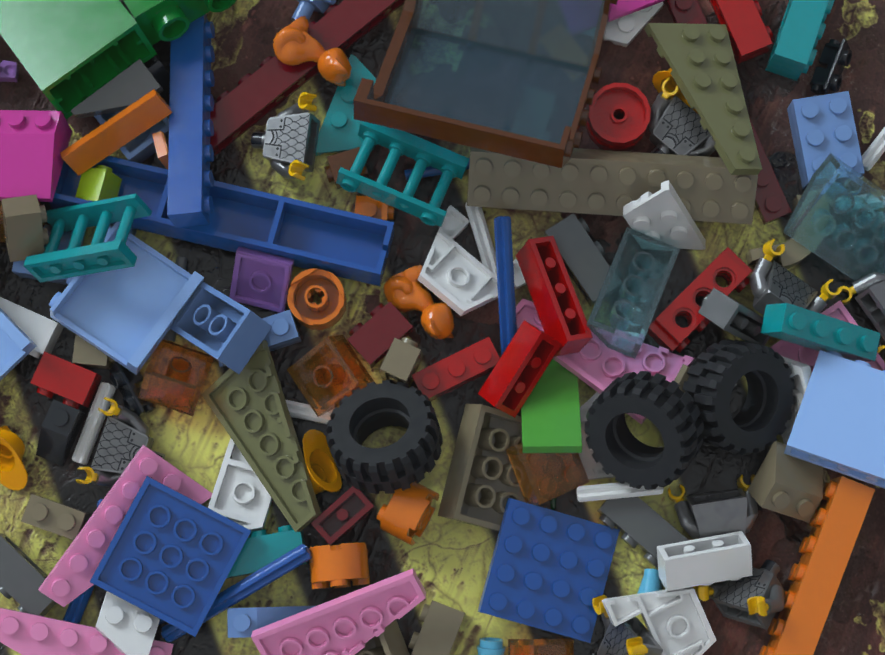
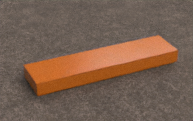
(116, 132)

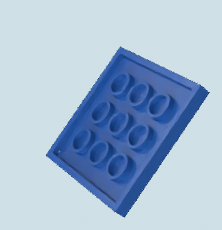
(170, 556)
(548, 570)

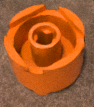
(323, 284)
(408, 512)
(339, 565)

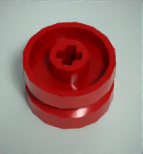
(633, 116)

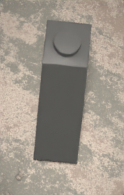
(119, 92)

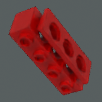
(664, 327)

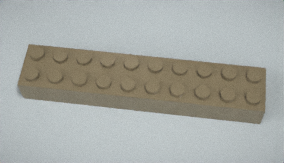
(607, 181)

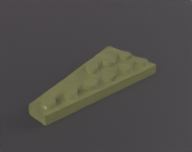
(711, 84)
(261, 427)

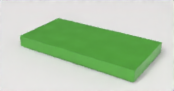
(552, 414)

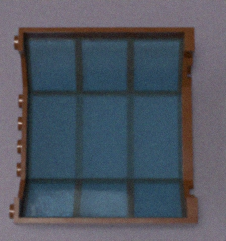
(491, 74)

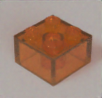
(546, 474)

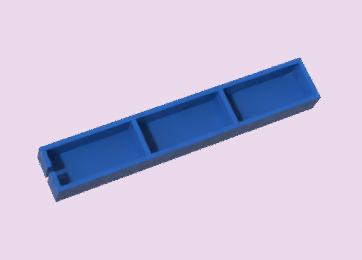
(294, 229)

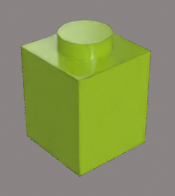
(98, 184)

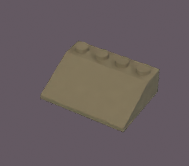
(480, 469)

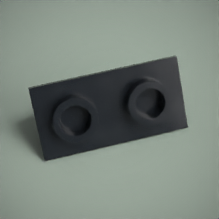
(836, 58)
(125, 381)

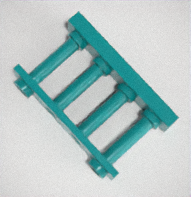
(424, 154)
(99, 255)

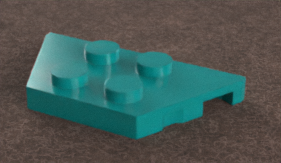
(339, 127)

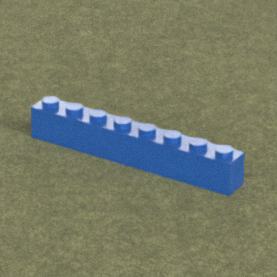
(191, 126)

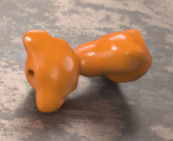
(295, 46)
(409, 294)

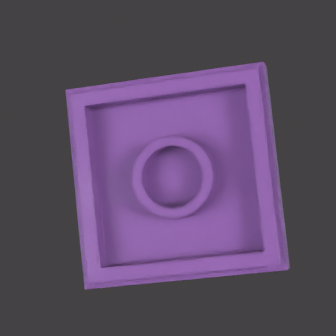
(261, 279)

